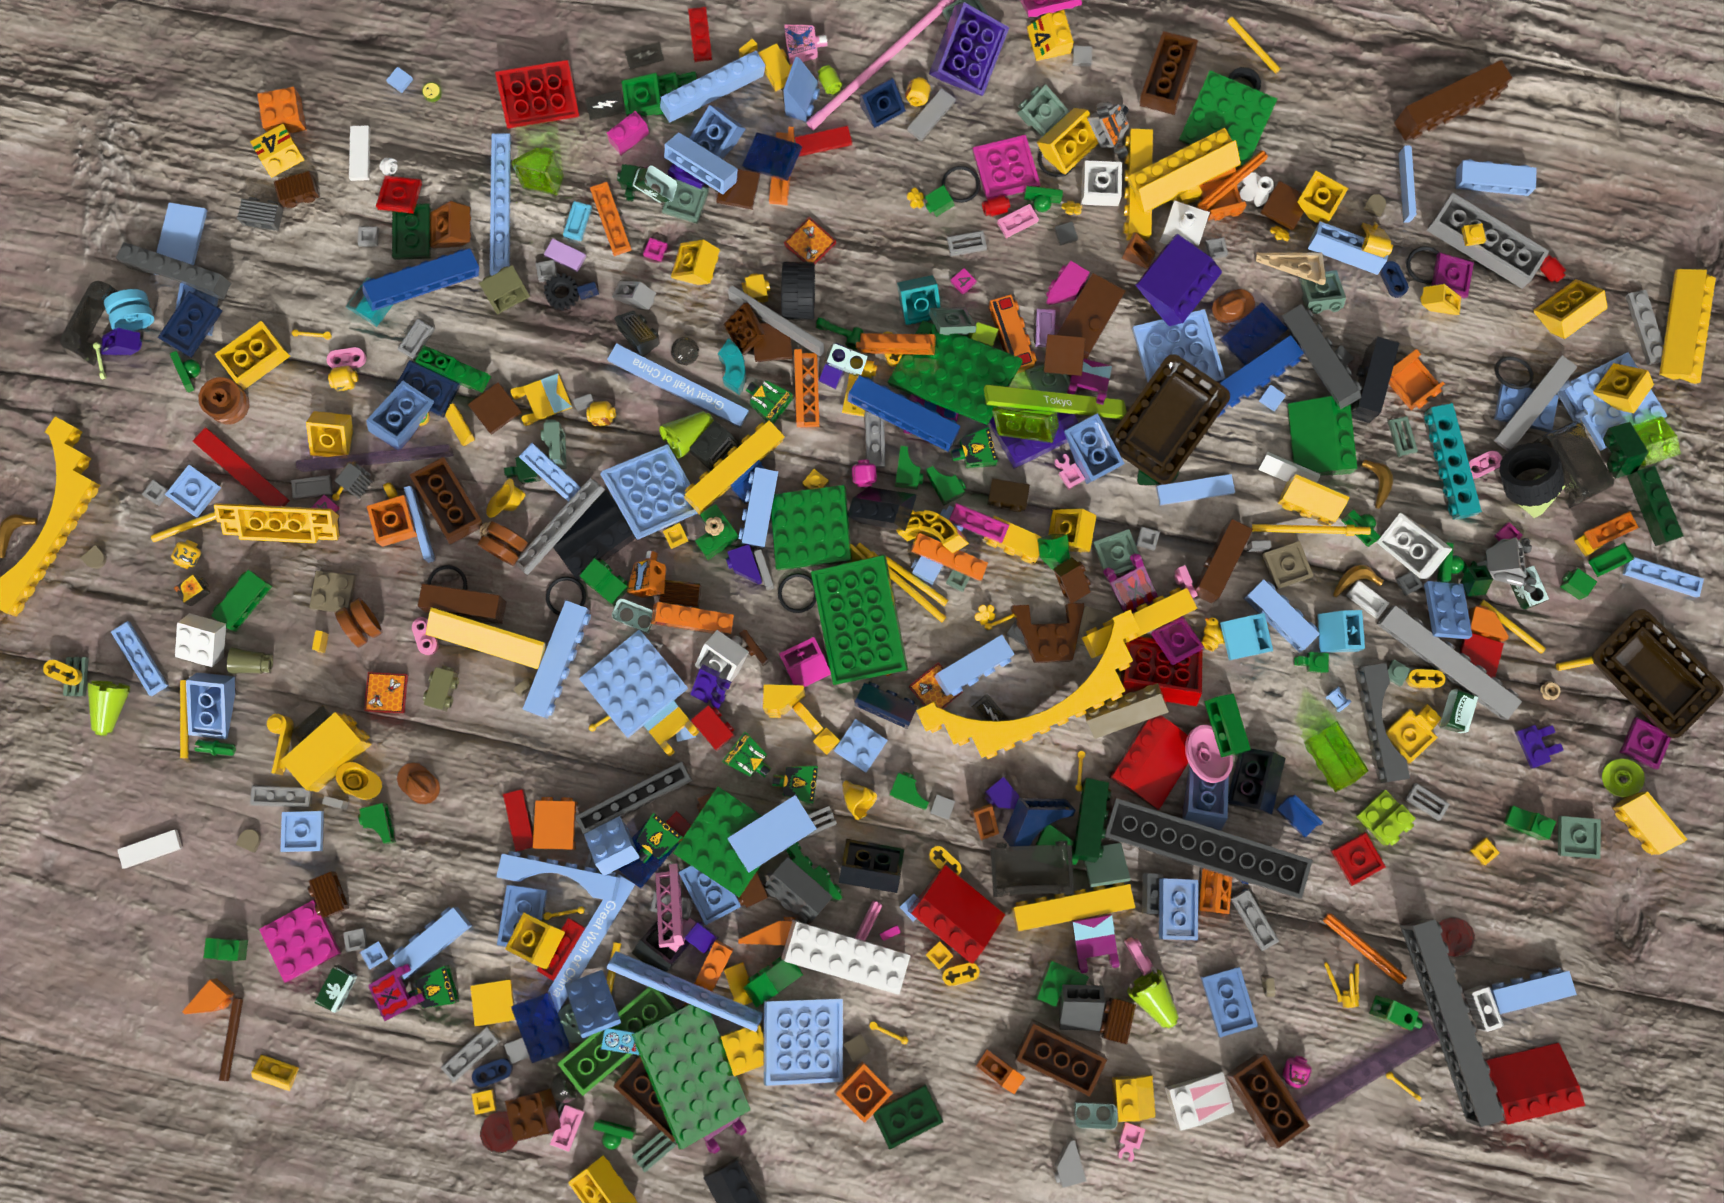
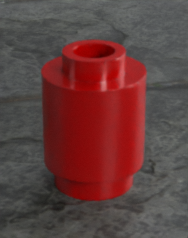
(996, 205)
(1552, 269)

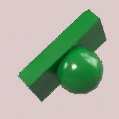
(1043, 197)
(187, 370)
(1364, 520)
(1611, 559)
(1451, 564)
(613, 1133)

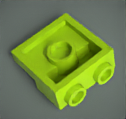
(1386, 818)

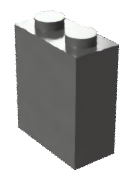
(1081, 1007)

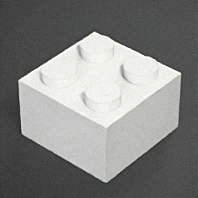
(1101, 183)
(200, 640)

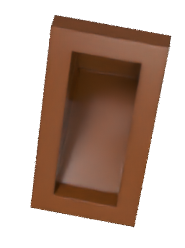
(1139, 252)
(985, 821)

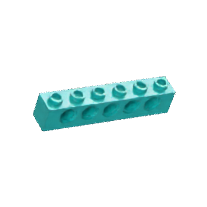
(1456, 451)

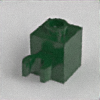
(626, 179)
(523, 471)
(1476, 579)

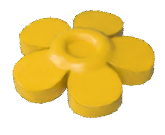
(916, 198)
(1071, 207)
(1280, 233)
(984, 614)

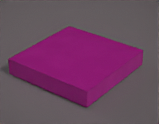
(1454, 273)
(1177, 640)
(1645, 743)

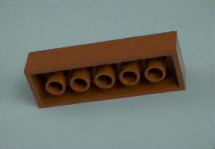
(1453, 101)

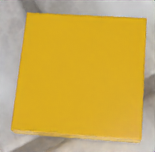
(1409, 736)
(492, 1002)

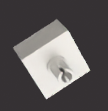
(1186, 222)
(723, 655)

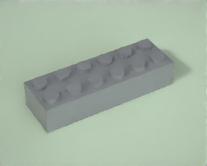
(1504, 249)

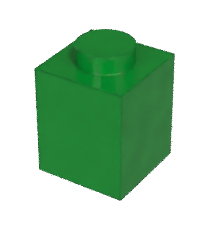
(939, 201)
(1578, 583)

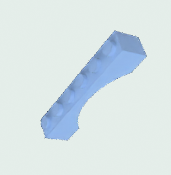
(518, 869)

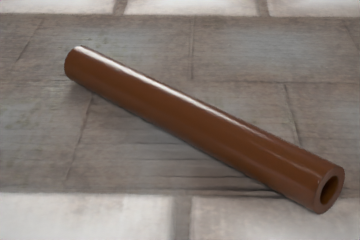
(231, 1038)

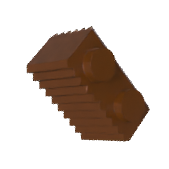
(296, 189)
(1072, 579)
(681, 593)
(327, 894)
(1118, 1020)

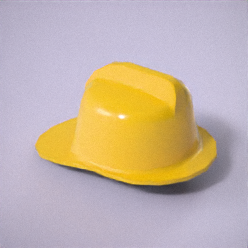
(506, 499)
(358, 781)

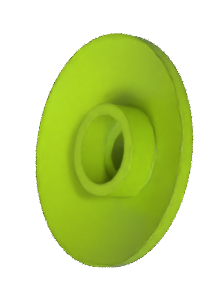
(1627, 769)

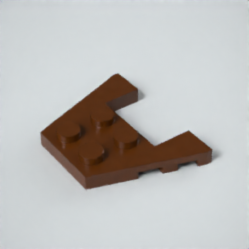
(1050, 641)

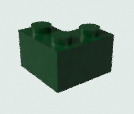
(1626, 450)

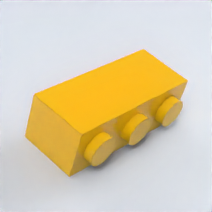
(1018, 542)

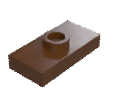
(753, 648)

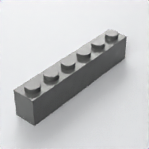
(1321, 356)
(634, 797)

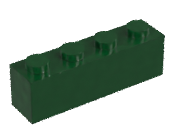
(1655, 505)
(1091, 820)

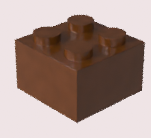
(532, 1115)

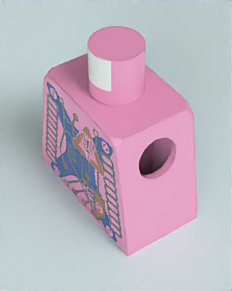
(802, 42)

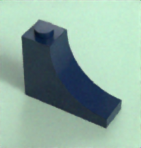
(1032, 816)

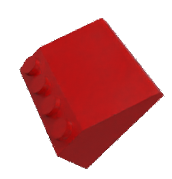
(537, 94)
(1150, 666)
(1153, 761)
(957, 914)
(1534, 1083)

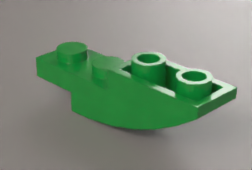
(453, 369)
(818, 874)

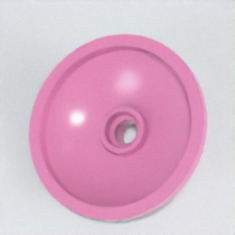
(1205, 756)

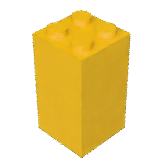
(325, 750)

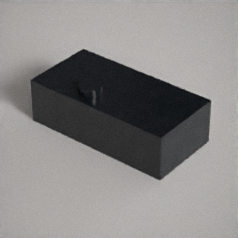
(1374, 378)

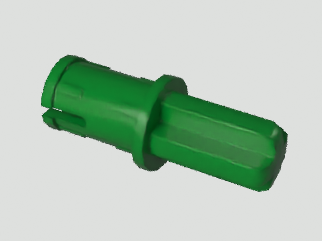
(215, 747)

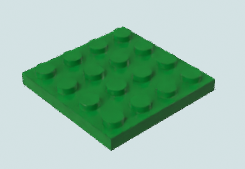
(1229, 106)
(811, 528)
(708, 845)

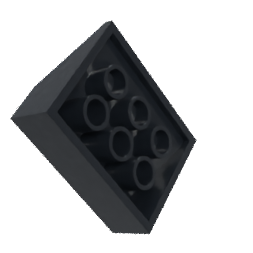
(596, 535)

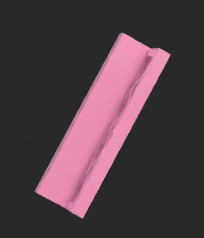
(675, 904)

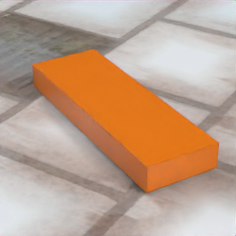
(1611, 530)

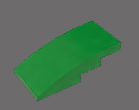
(645, 92)

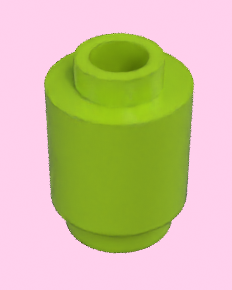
(829, 79)

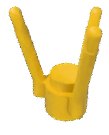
(1350, 996)

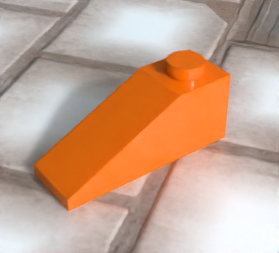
(771, 935)

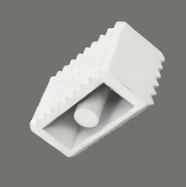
(1483, 1008)

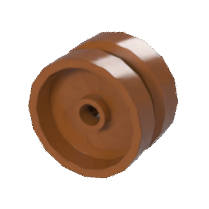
(224, 400)
(504, 541)
(358, 622)

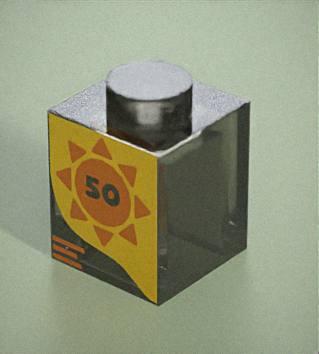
(192, 590)

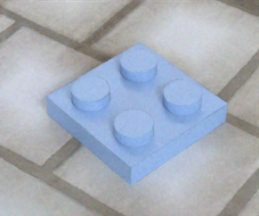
(193, 491)
(860, 745)
(302, 831)

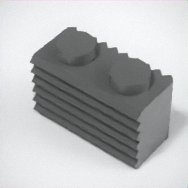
(260, 214)
(354, 479)

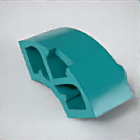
(734, 367)

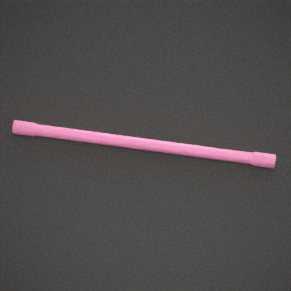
(821, 115)

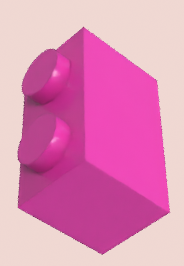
(628, 133)

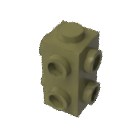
(441, 688)

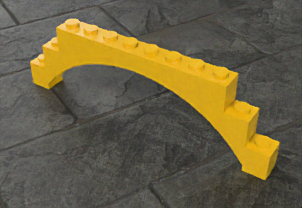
(70, 501)
(995, 735)

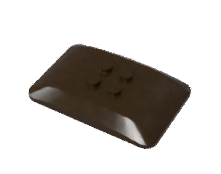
(1169, 418)
(1657, 673)

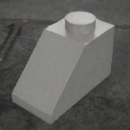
(634, 294)
(1069, 1166)

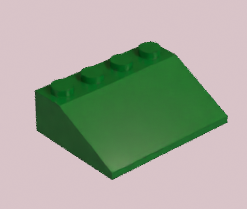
(1322, 436)

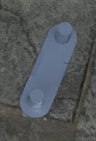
(1570, 409)

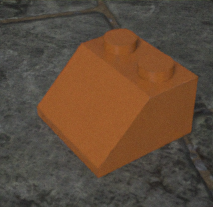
(450, 226)

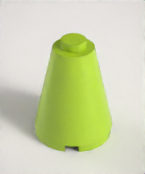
(684, 432)
(105, 704)
(1155, 998)

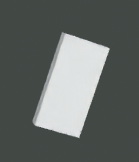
(1367, 599)

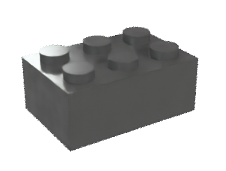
(797, 891)

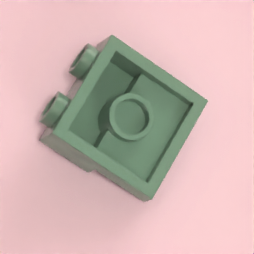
(1042, 110)
(1323, 297)
(555, 439)

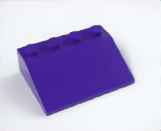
(969, 49)
(1178, 280)
(1023, 450)

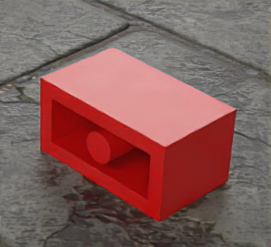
(713, 728)

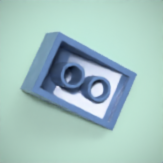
(800, 91)
(717, 132)
(399, 415)
(1093, 448)
(210, 704)
(1206, 801)

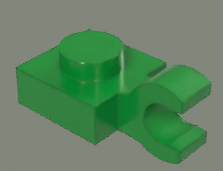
(1314, 661)

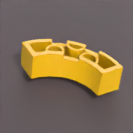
(934, 525)

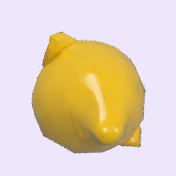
(858, 799)

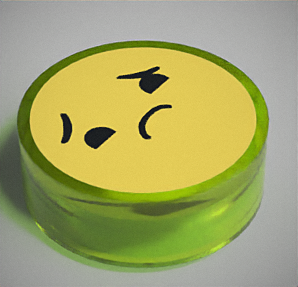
(431, 92)

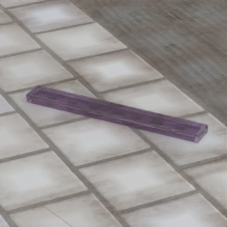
(375, 458)
(1367, 1071)

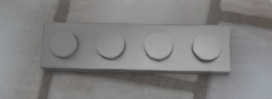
(1645, 326)

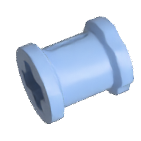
(1338, 699)

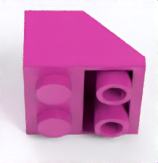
(1068, 284)
(805, 663)

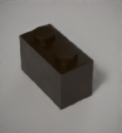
(1008, 495)

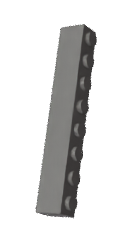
(1452, 664)

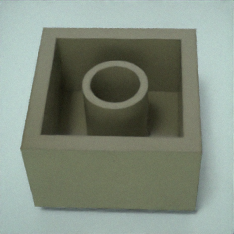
(504, 289)

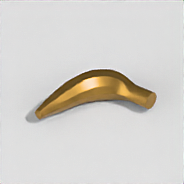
(1385, 480)
(7, 527)
(1354, 574)

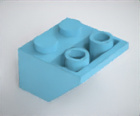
(1341, 631)
(1246, 636)

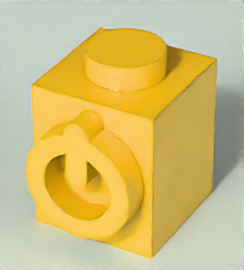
(756, 287)

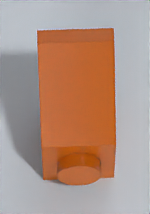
(1486, 623)
(210, 998)
(1000, 1072)

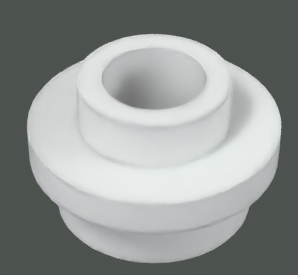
(388, 166)

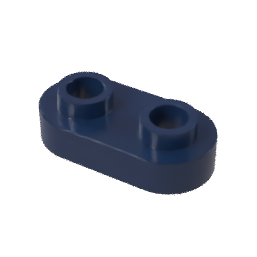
(1395, 280)
(493, 1072)

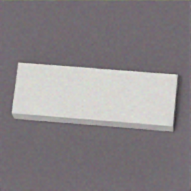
(359, 153)
(1285, 469)
(149, 849)

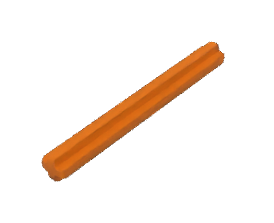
(1232, 181)
(1365, 948)

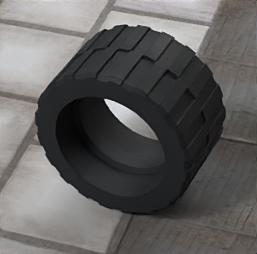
(798, 290)
(1530, 457)

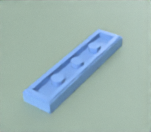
(1407, 184)
(549, 472)
(1195, 489)
(419, 524)
(1664, 577)
(139, 658)

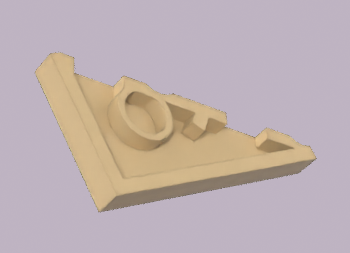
(1304, 265)

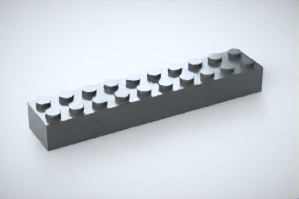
(1209, 848)
(1452, 1022)

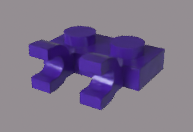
(706, 682)
(1533, 746)

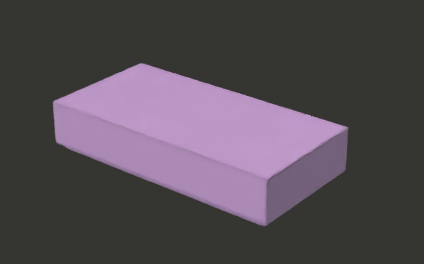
(565, 255)
(1044, 325)

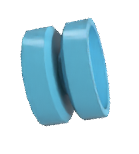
(129, 310)

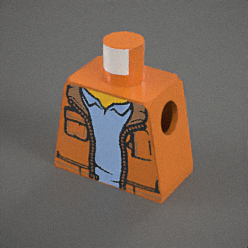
(647, 577)

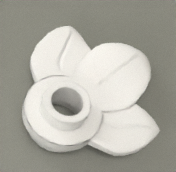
(1254, 190)

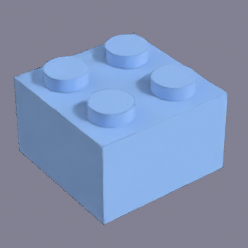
(611, 846)

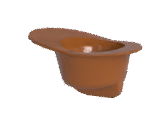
(1233, 306)
(418, 783)

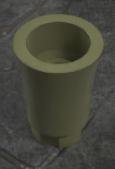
(248, 661)

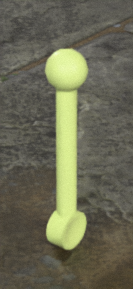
(97, 346)

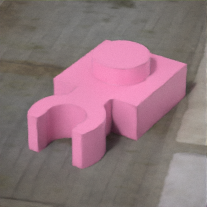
(1070, 474)
(1184, 580)
(1131, 1138)

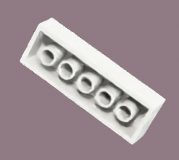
(845, 957)

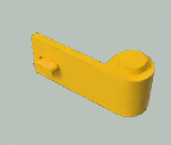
(1376, 240)
(868, 371)
(280, 725)

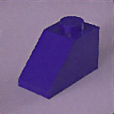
(121, 342)
(830, 375)
(743, 563)
(1002, 795)
(701, 937)

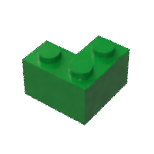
(710, 544)
(600, 579)
(1052, 980)
(771, 981)

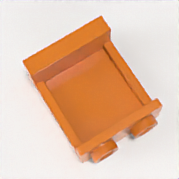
(1229, 204)
(1413, 381)
(554, 824)

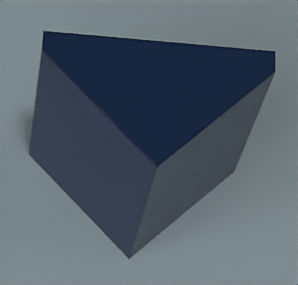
(882, 103)

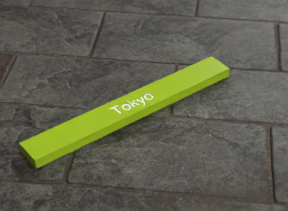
(1053, 402)

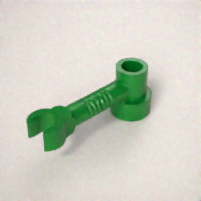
(852, 336)

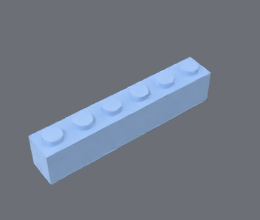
(712, 86)
(557, 659)

